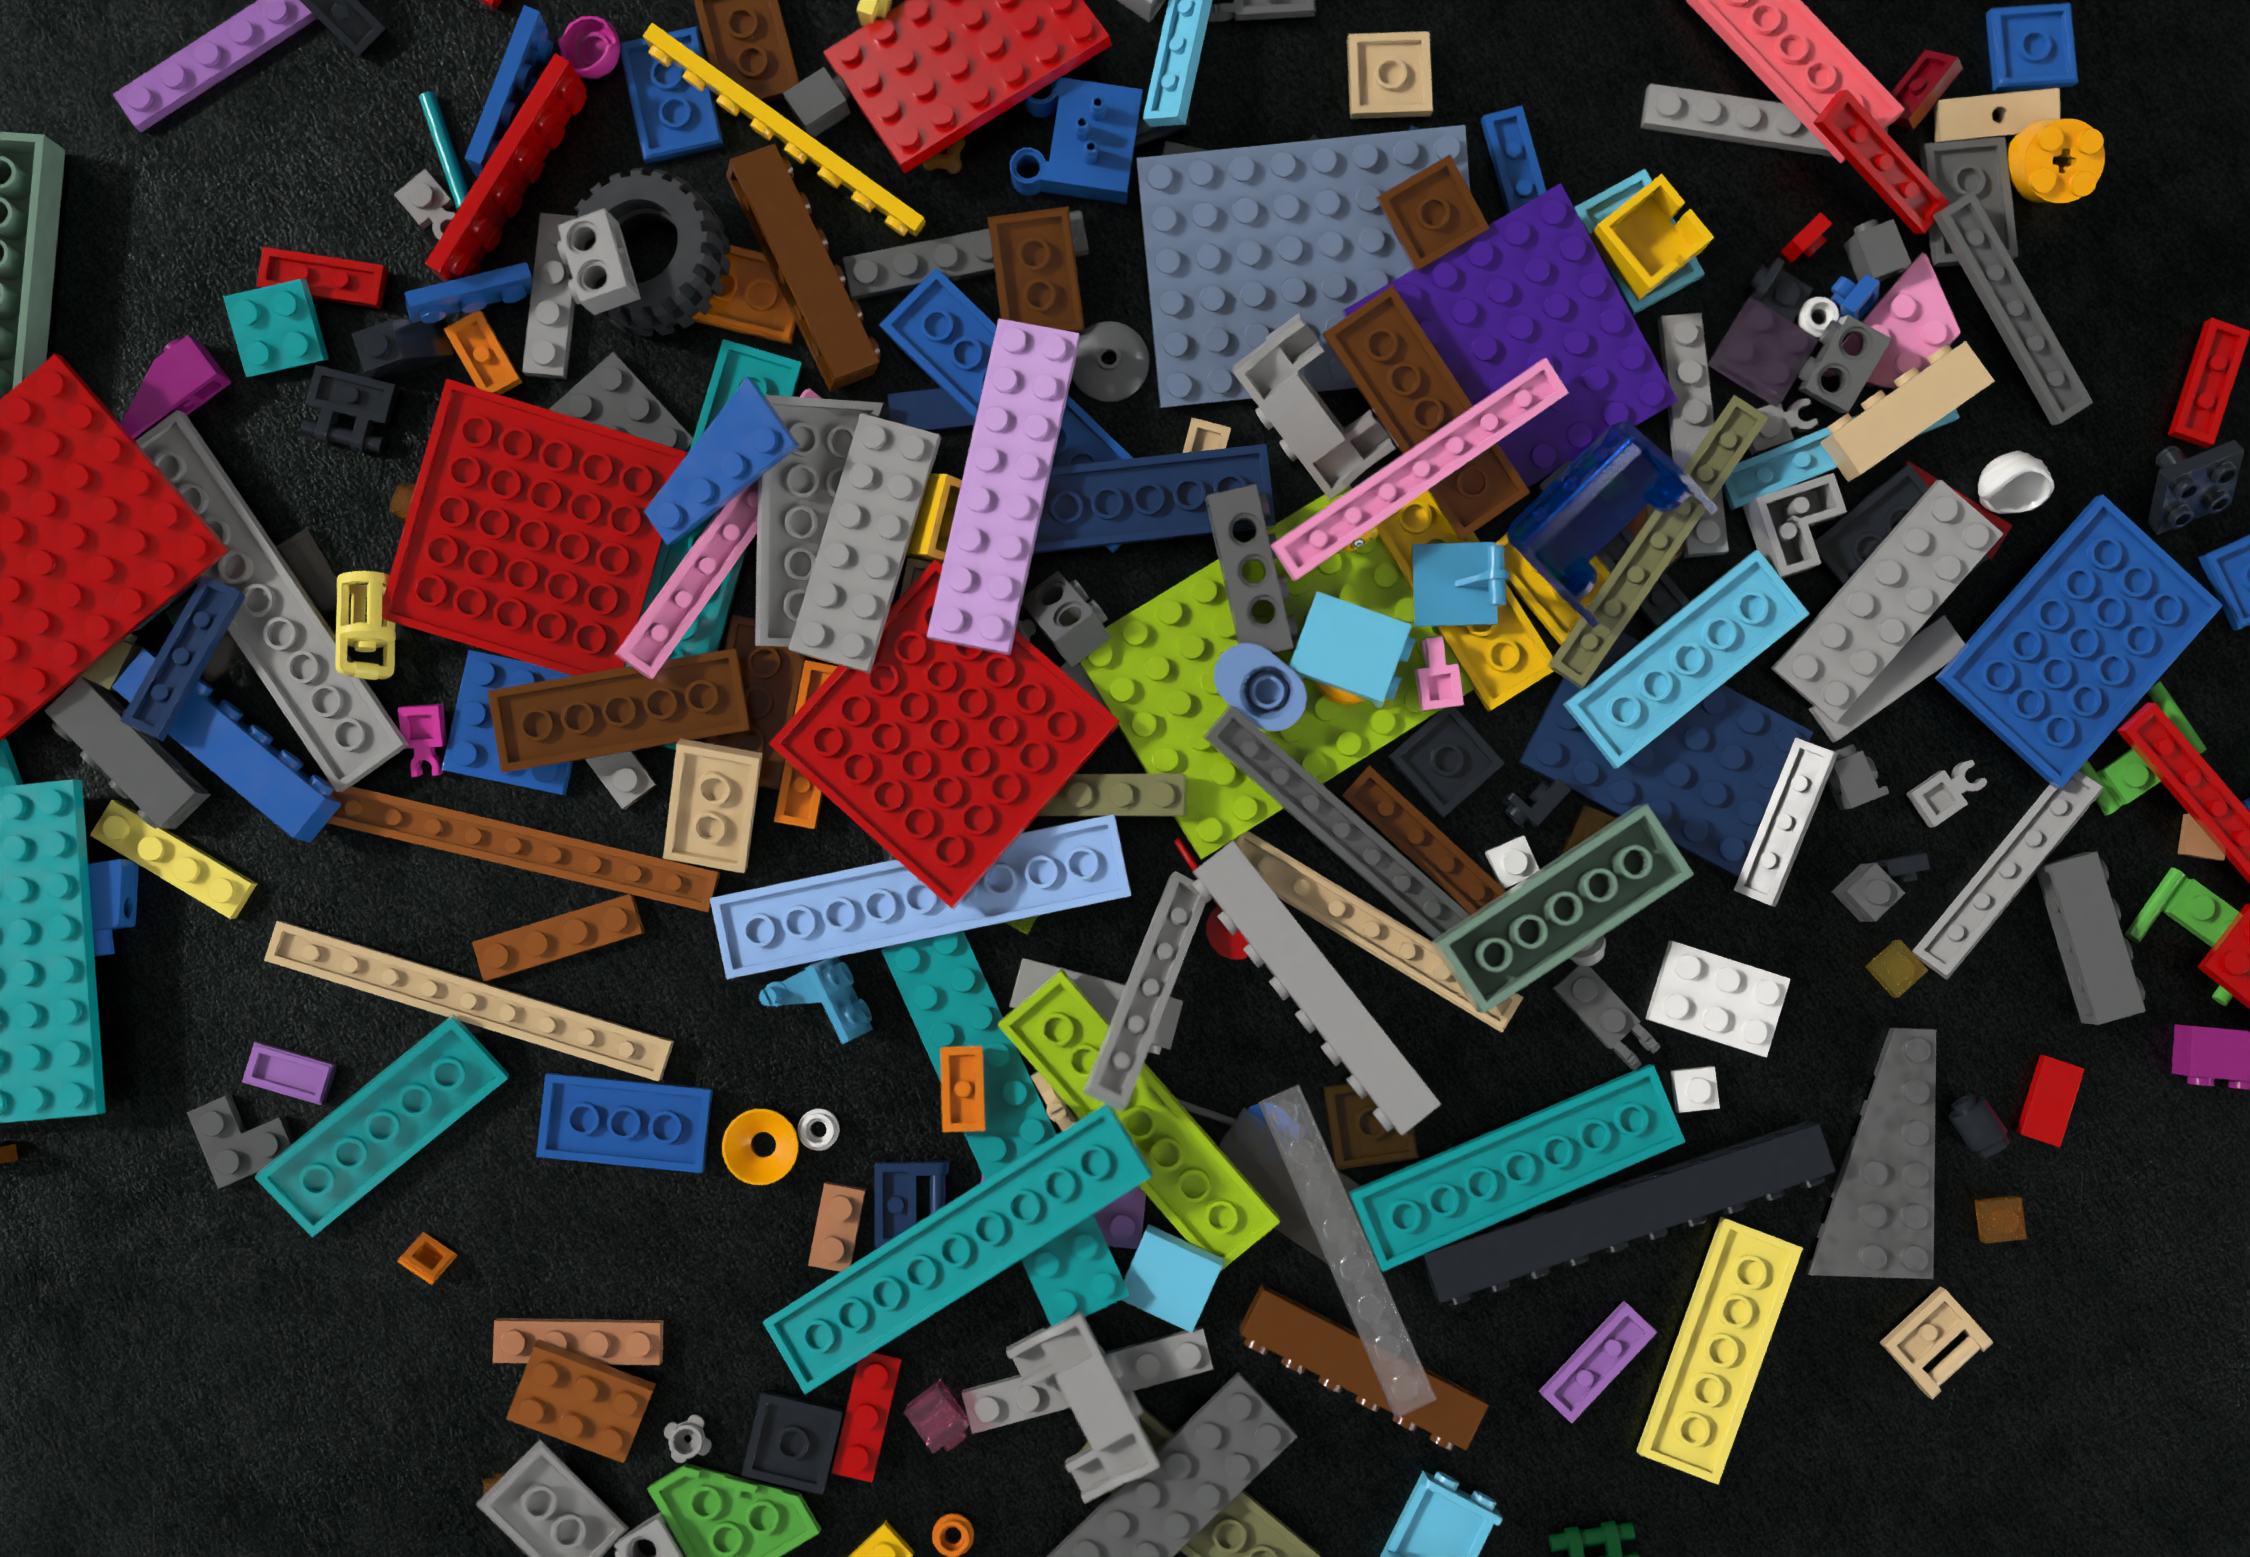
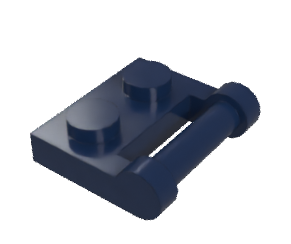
(898, 1195)

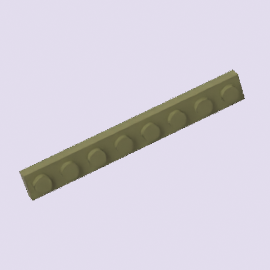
(1656, 545)

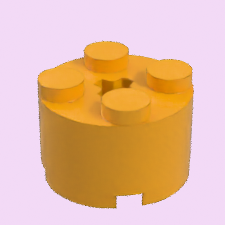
(2077, 166)

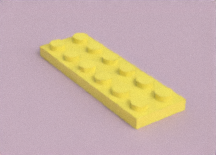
(1719, 1350)

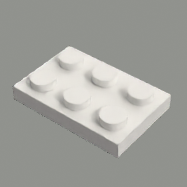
(1717, 998)

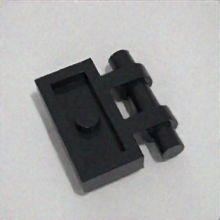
(350, 396)

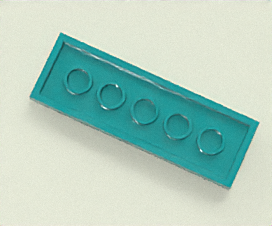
(382, 1125)

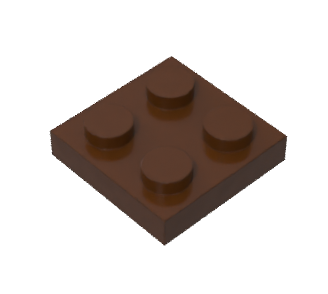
(1432, 212)

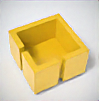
(1644, 242)

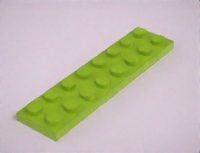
(1192, 1176)

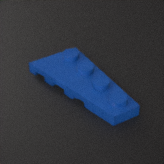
(726, 460)

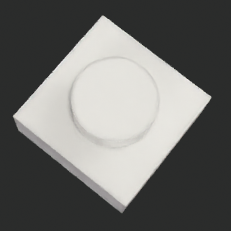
(1512, 862)
(1695, 1089)

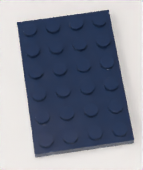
(1700, 777)

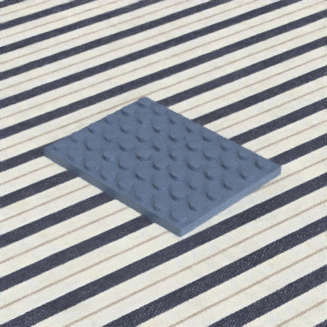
(1267, 235)

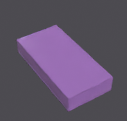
(289, 1073)

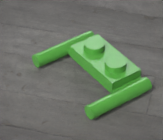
(2128, 774)
(2192, 908)

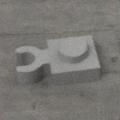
(427, 202)
(1779, 425)
(1941, 795)

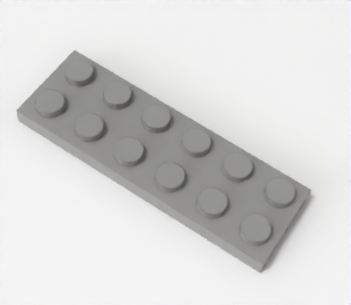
(865, 543)
(1887, 600)

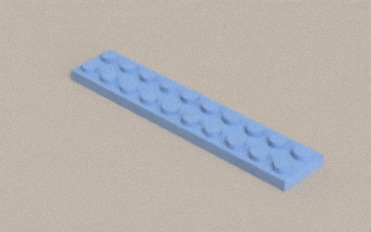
(891, 906)

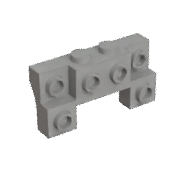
(1301, 416)
(1098, 1400)

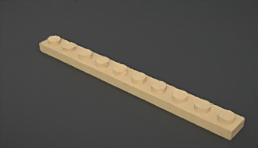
(469, 1000)

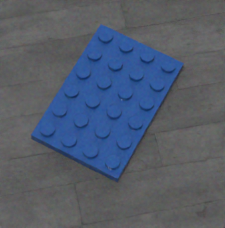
(2079, 641)

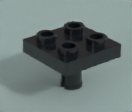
(2193, 485)

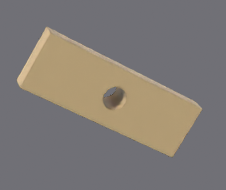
(1972, 116)

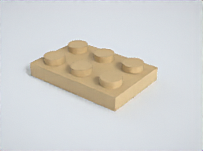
(712, 805)

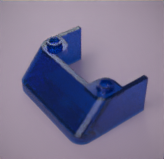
(1593, 504)

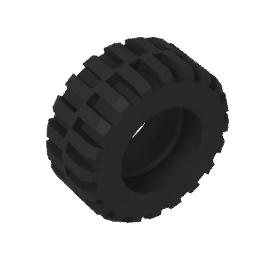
(698, 260)

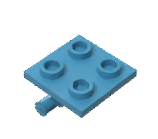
(1458, 583)
(825, 983)

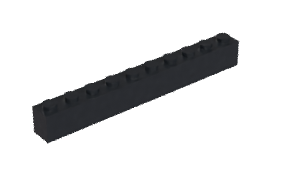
(1628, 1211)

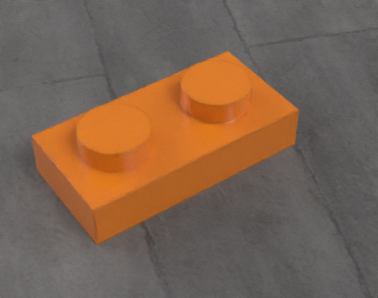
(483, 354)
(962, 1089)

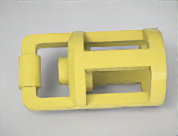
(362, 634)

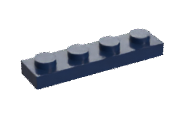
(183, 658)

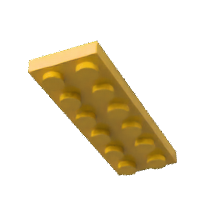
(1494, 657)

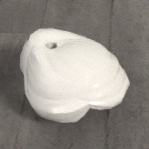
(2014, 483)

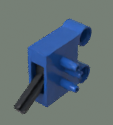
(1090, 143)

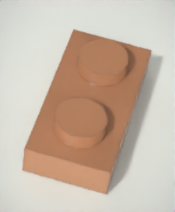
(837, 1226)

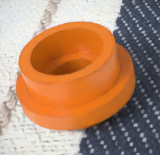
(944, 1544)

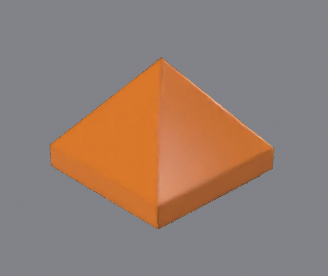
(427, 1258)

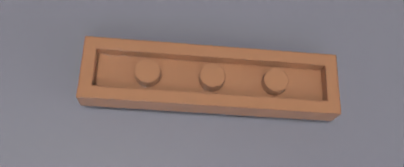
(597, 1339)

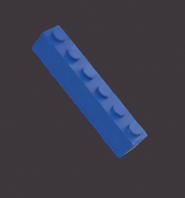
(243, 757)

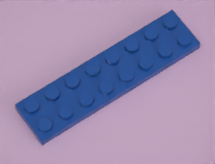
(954, 346)

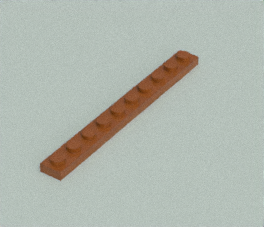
(525, 848)

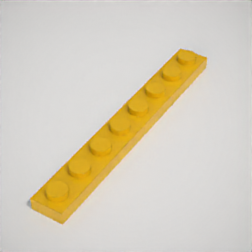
(769, 123)

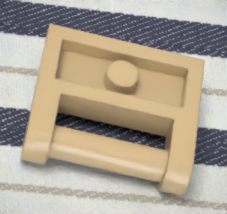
(1927, 1333)

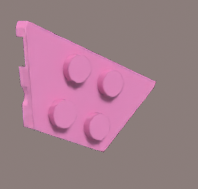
(1914, 318)

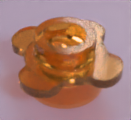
(950, 161)

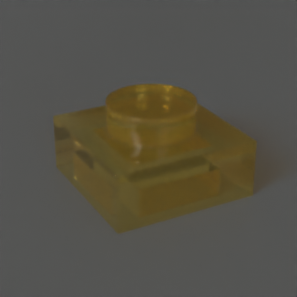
(1896, 968)

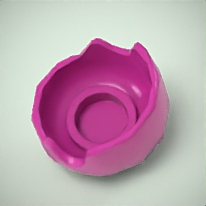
(590, 46)

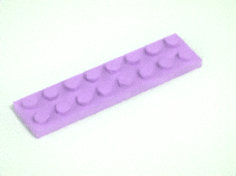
(1004, 487)

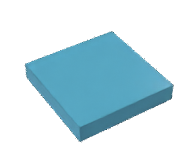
(1171, 1278)

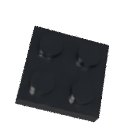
(1446, 760)
(792, 1442)

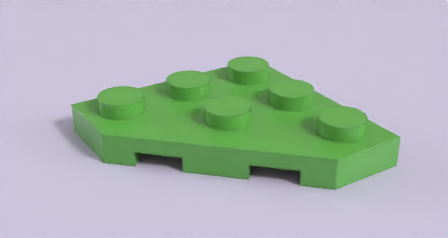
(731, 1514)

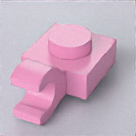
(1437, 683)

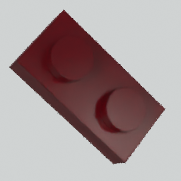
(1924, 86)

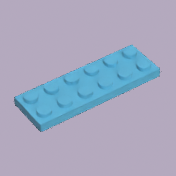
(1686, 659)

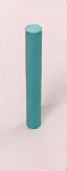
(444, 147)

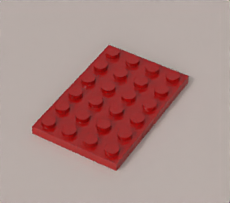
(957, 64)

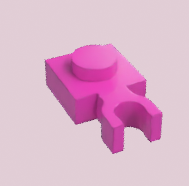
(424, 731)

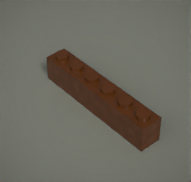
(803, 267)
(1340, 1359)

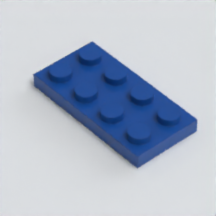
(514, 82)
(624, 1122)

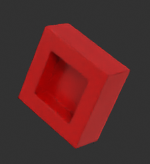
(1808, 239)

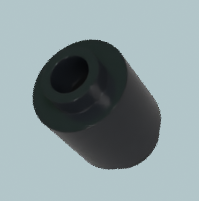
(1979, 1125)

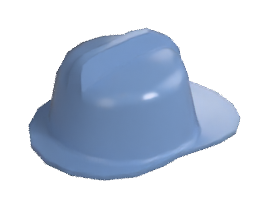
(1260, 686)

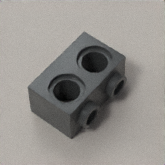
(1851, 370)
(1066, 618)

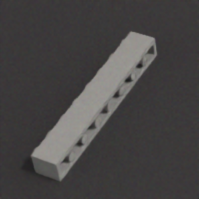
(1316, 988)

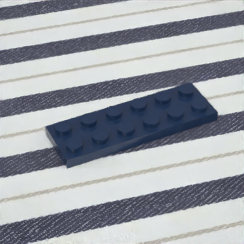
(1146, 497)

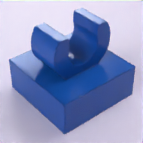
(1856, 299)

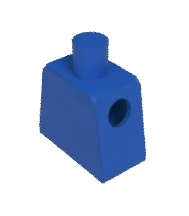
(112, 900)

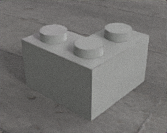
(1783, 521)

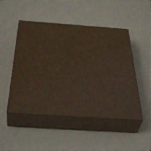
(1358, 1135)

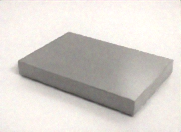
(551, 1509)

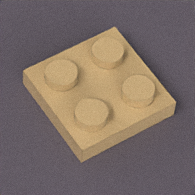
(1389, 75)

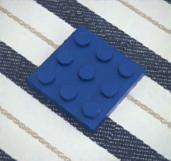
(472, 737)

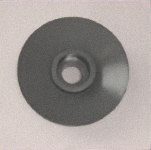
(1116, 380)

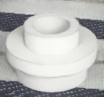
(1820, 305)
(805, 1129)

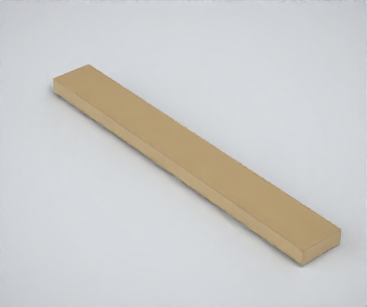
(1364, 926)

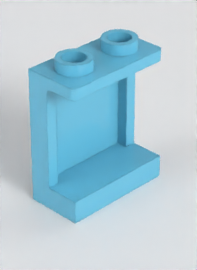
(1352, 649)
(1442, 1521)

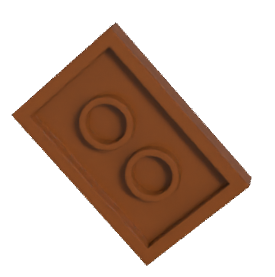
(580, 1401)

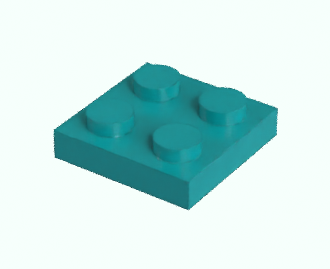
(276, 327)

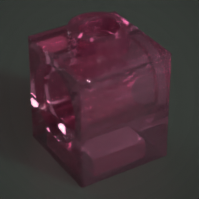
(938, 1417)

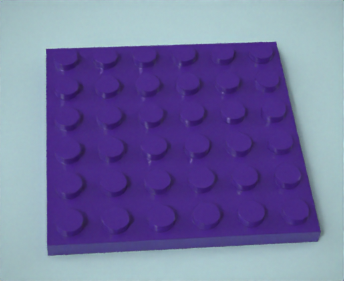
(1530, 295)

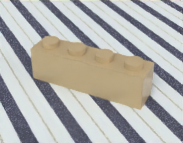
(1907, 411)

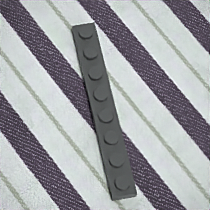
(1333, 823)

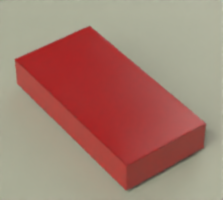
(2050, 1100)

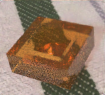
(2000, 1219)

